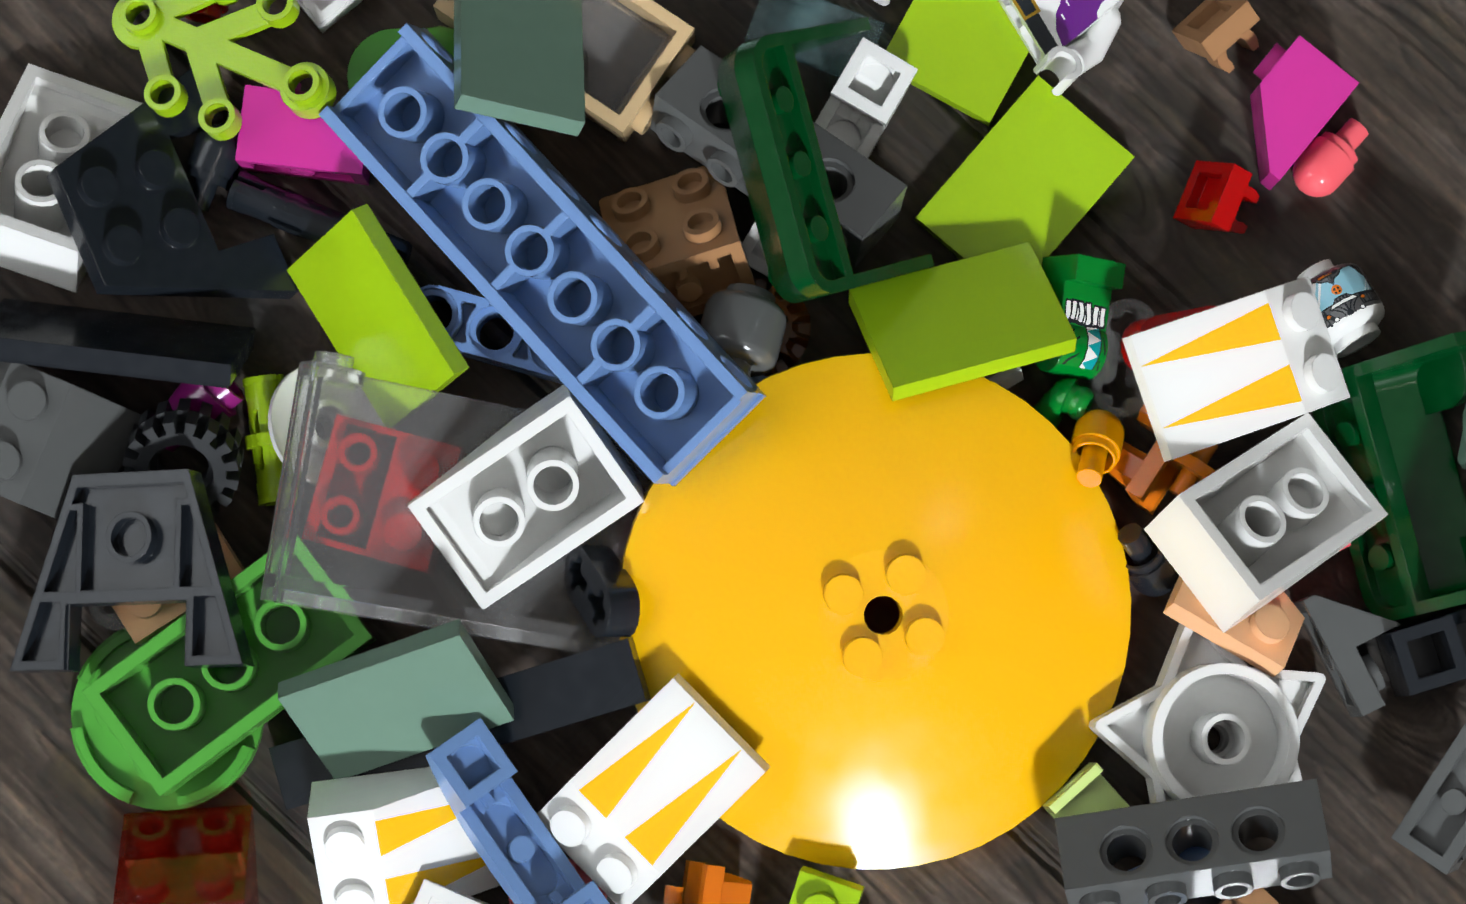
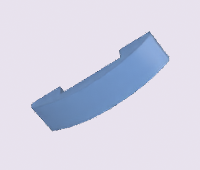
(503, 824)

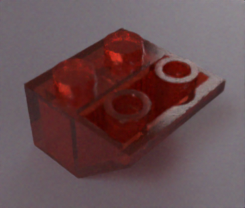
(188, 857)

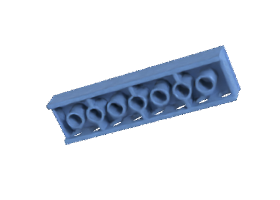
(544, 261)

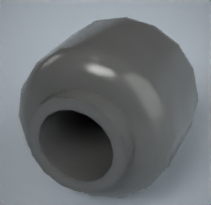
(746, 326)

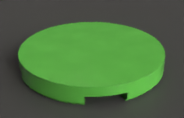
(113, 767)

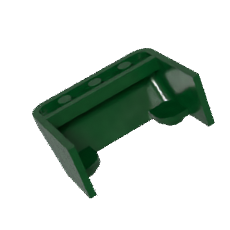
(786, 166)
(1403, 454)

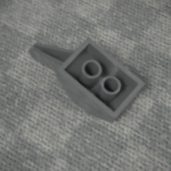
(55, 433)

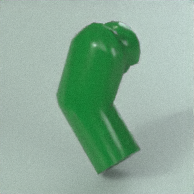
(1065, 398)

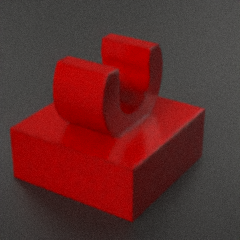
(1215, 196)

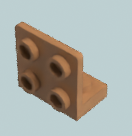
(682, 234)

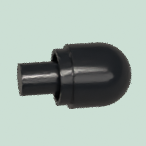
(211, 165)
(1146, 564)

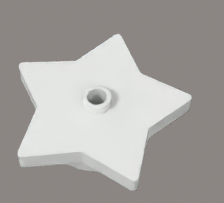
(1203, 688)

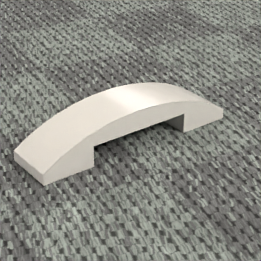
(855, 112)

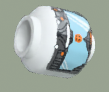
(1347, 305)

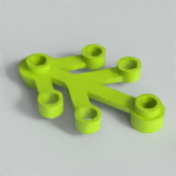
(212, 47)

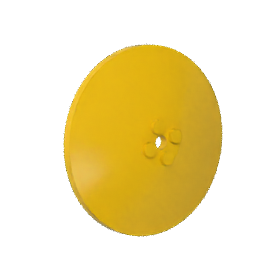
(1001, 586)

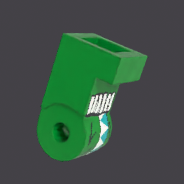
(1084, 293)

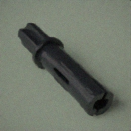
(291, 211)

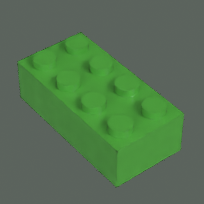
(186, 717)

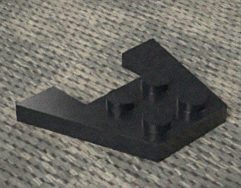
(142, 221)
(134, 544)

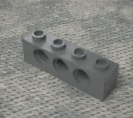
(683, 119)
(1218, 822)

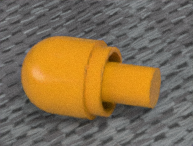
(1099, 442)

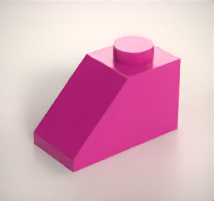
(1293, 104)
(287, 145)

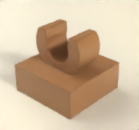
(1215, 28)

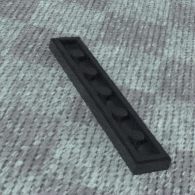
(541, 698)

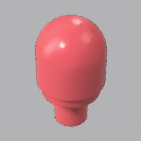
(1328, 160)

